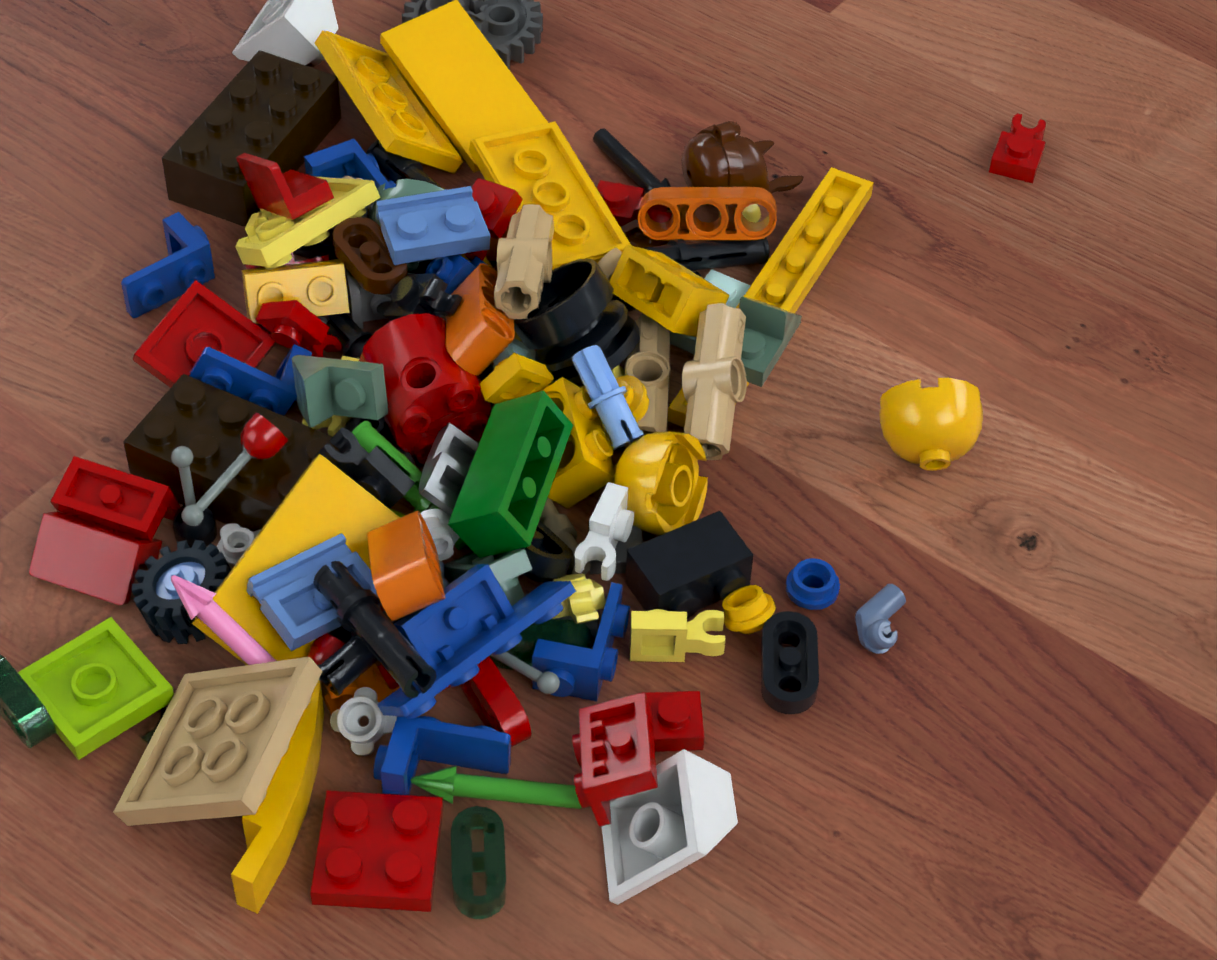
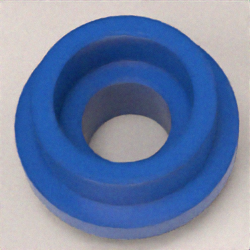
(816, 574)

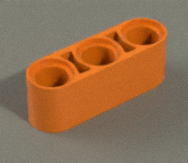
(686, 225)
(477, 328)
(405, 566)

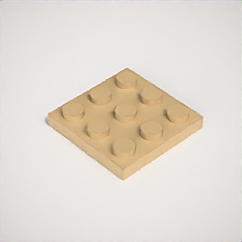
(219, 743)

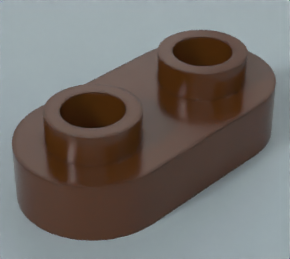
(366, 256)

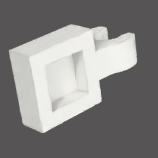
(607, 526)

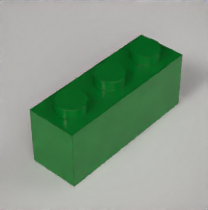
(511, 475)

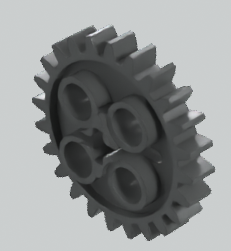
(508, 25)

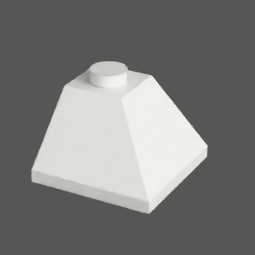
(289, 30)
(668, 825)

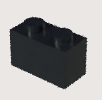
(689, 566)

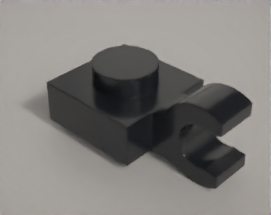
(421, 295)
(370, 470)

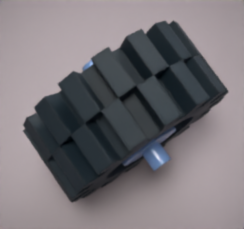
(158, 597)

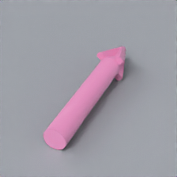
(200, 603)

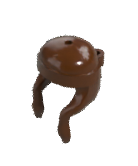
(725, 159)

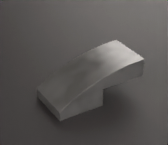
(447, 467)

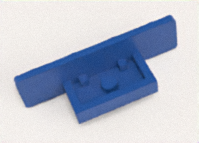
(468, 629)

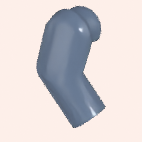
(873, 621)

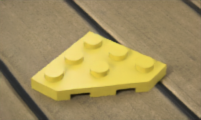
(275, 237)

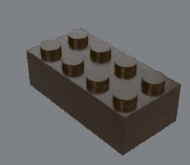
(265, 111)
(211, 427)

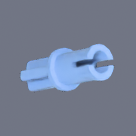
(606, 396)

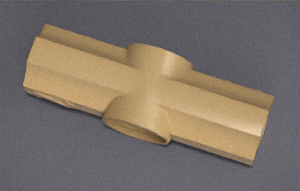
(524, 262)
(651, 366)
(715, 378)

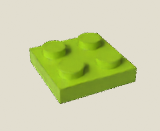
(97, 687)

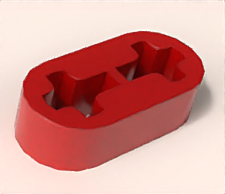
(497, 703)

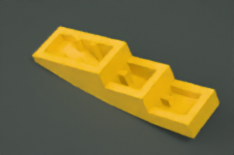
(280, 815)

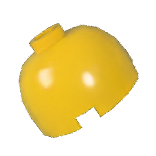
(931, 422)
(663, 480)

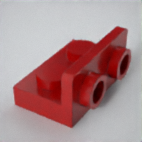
(614, 753)

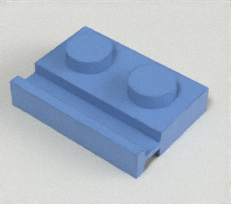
(432, 225)
(291, 599)

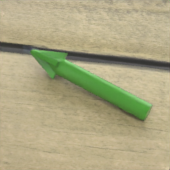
(448, 783)

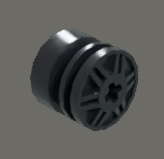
(576, 315)

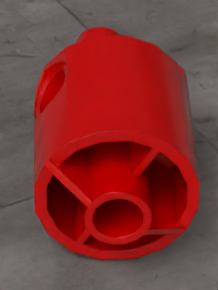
(424, 383)

